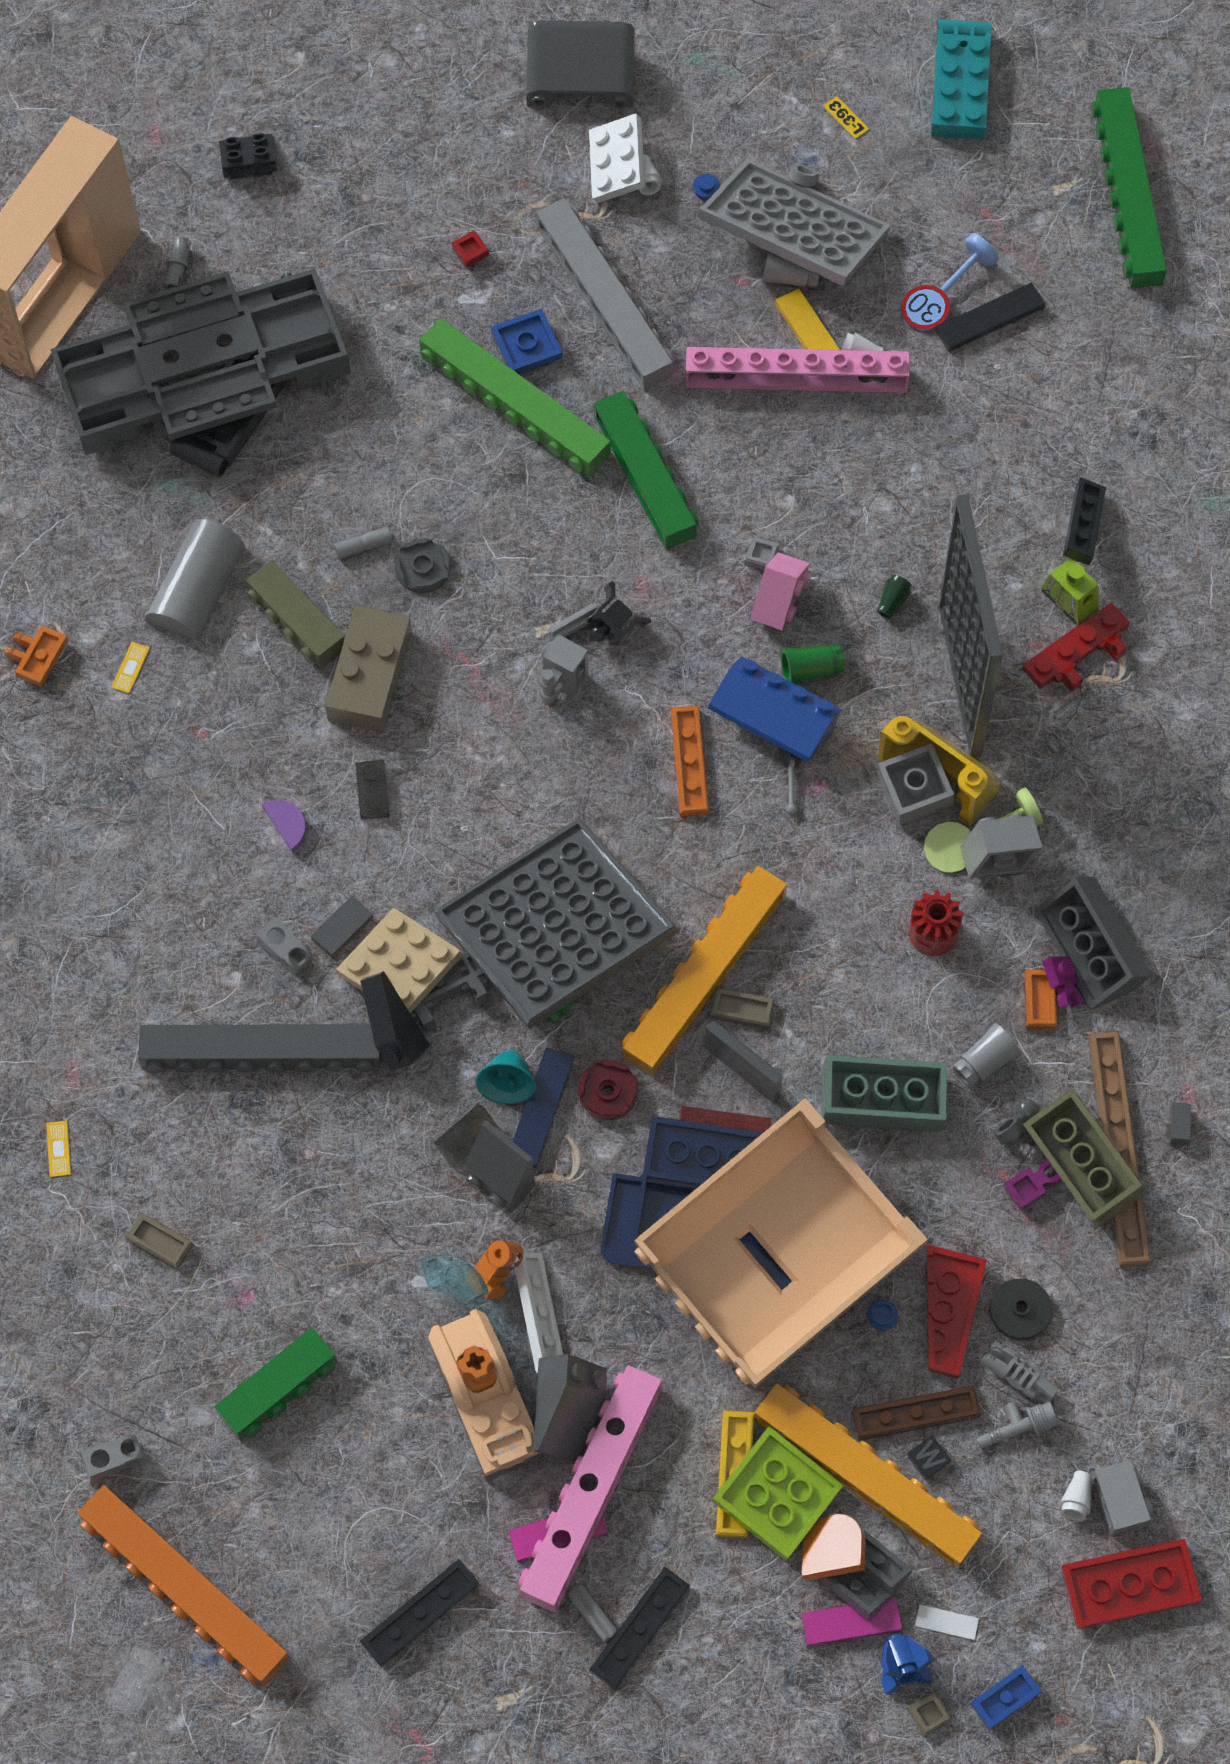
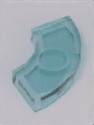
(455, 1275)

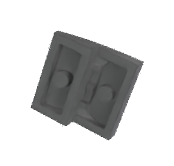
(873, 1587)

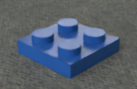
(527, 342)

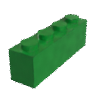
(276, 1385)

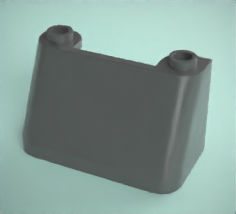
(580, 60)

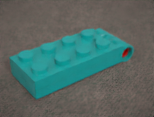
(961, 79)

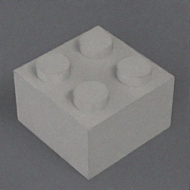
(915, 784)
(1001, 846)

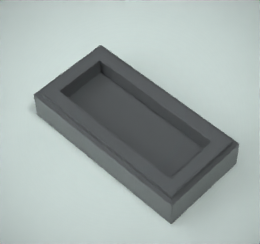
(342, 926)

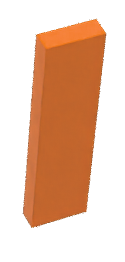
(689, 761)

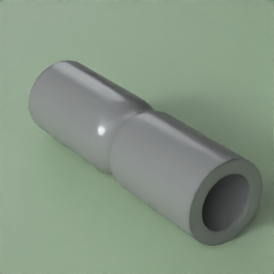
(365, 542)

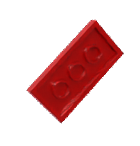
(1131, 1584)

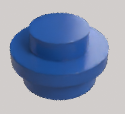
(705, 186)
(882, 1315)

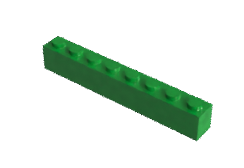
(1129, 188)

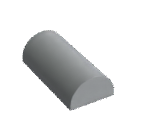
(195, 579)

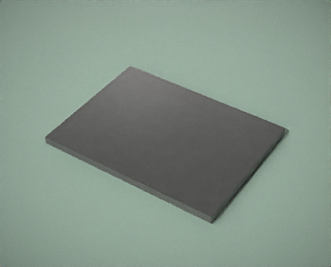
(969, 627)

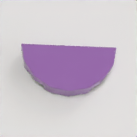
(287, 821)

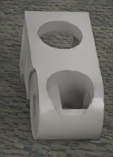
(283, 946)
(111, 1458)

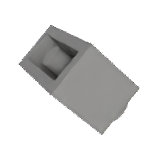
(1122, 1497)

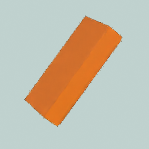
(1039, 1001)

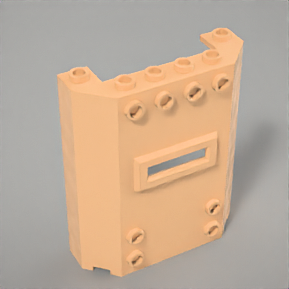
(810, 1215)

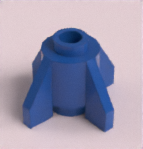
(904, 1663)

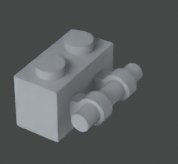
(564, 668)

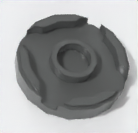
(422, 565)

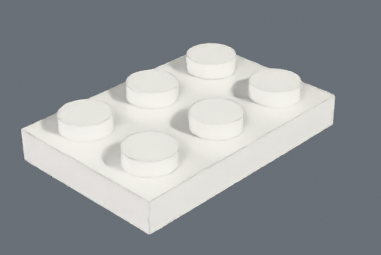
(616, 158)

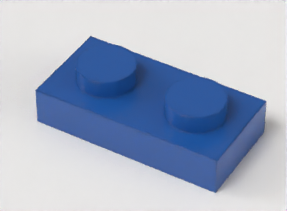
(1005, 1697)

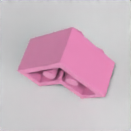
(780, 584)

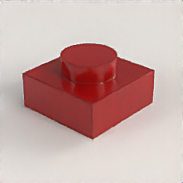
(470, 249)

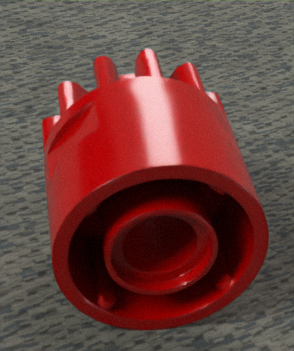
(935, 924)

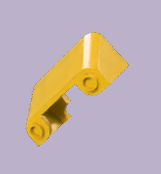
(976, 782)

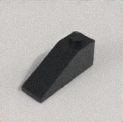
(391, 1023)

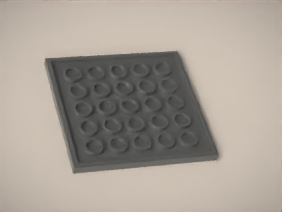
(555, 922)

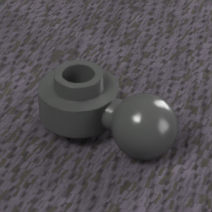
(1012, 1129)

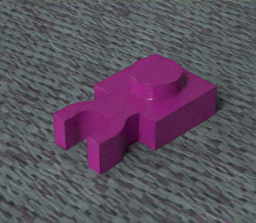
(1063, 978)
(1029, 1186)

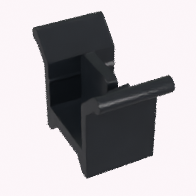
(613, 618)

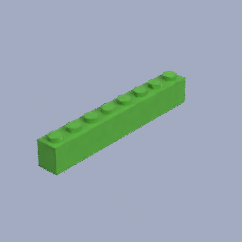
(514, 397)

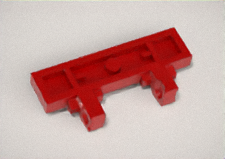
(1060, 658)

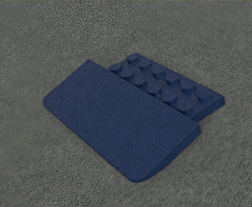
(676, 1163)

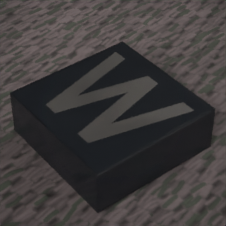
(928, 1457)

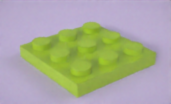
(777, 1493)

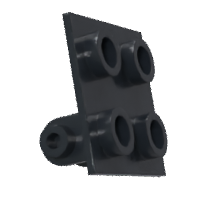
(247, 152)

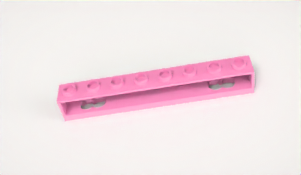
(797, 369)
(582, 1510)

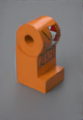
(497, 1264)

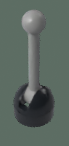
(790, 761)

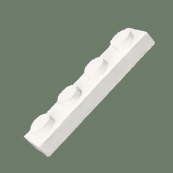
(538, 1307)

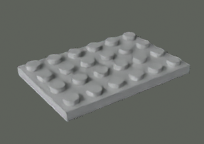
(794, 222)

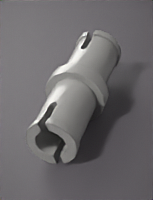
(177, 262)

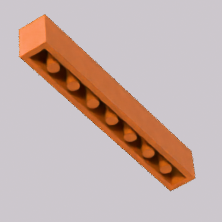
(184, 1586)

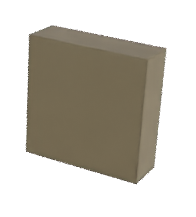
(929, 1714)

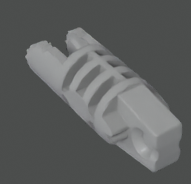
(1019, 1374)

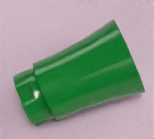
(811, 662)

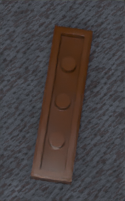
(916, 1413)

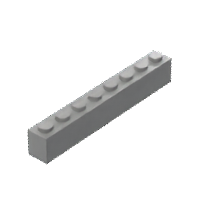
(605, 294)

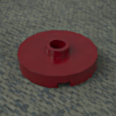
(608, 1075)

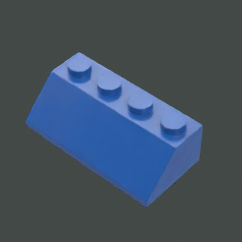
(775, 709)

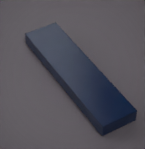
(542, 1106)

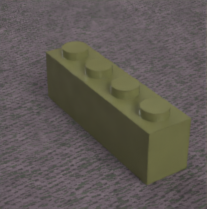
(295, 614)

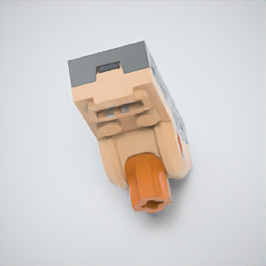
(484, 1394)

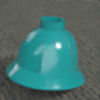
(506, 1079)

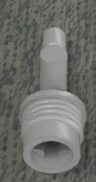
(1039, 1418)

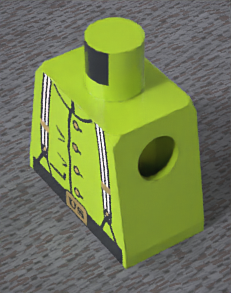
(1070, 588)

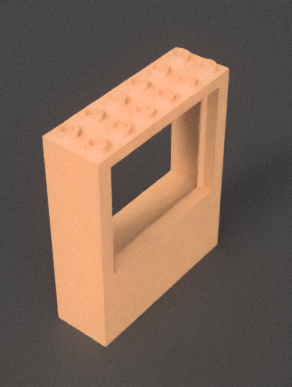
(87, 214)

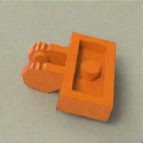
(40, 654)

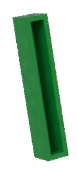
(645, 469)

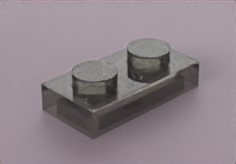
(372, 789)
(459, 1139)

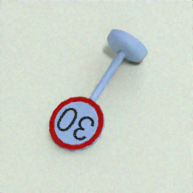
(929, 305)

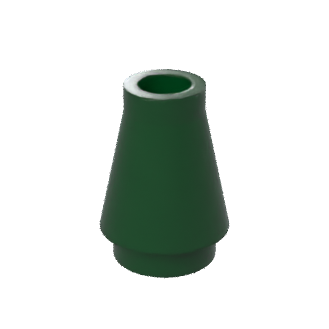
(894, 594)

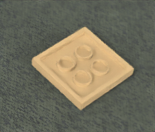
(406, 953)

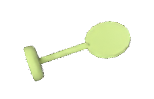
(944, 840)

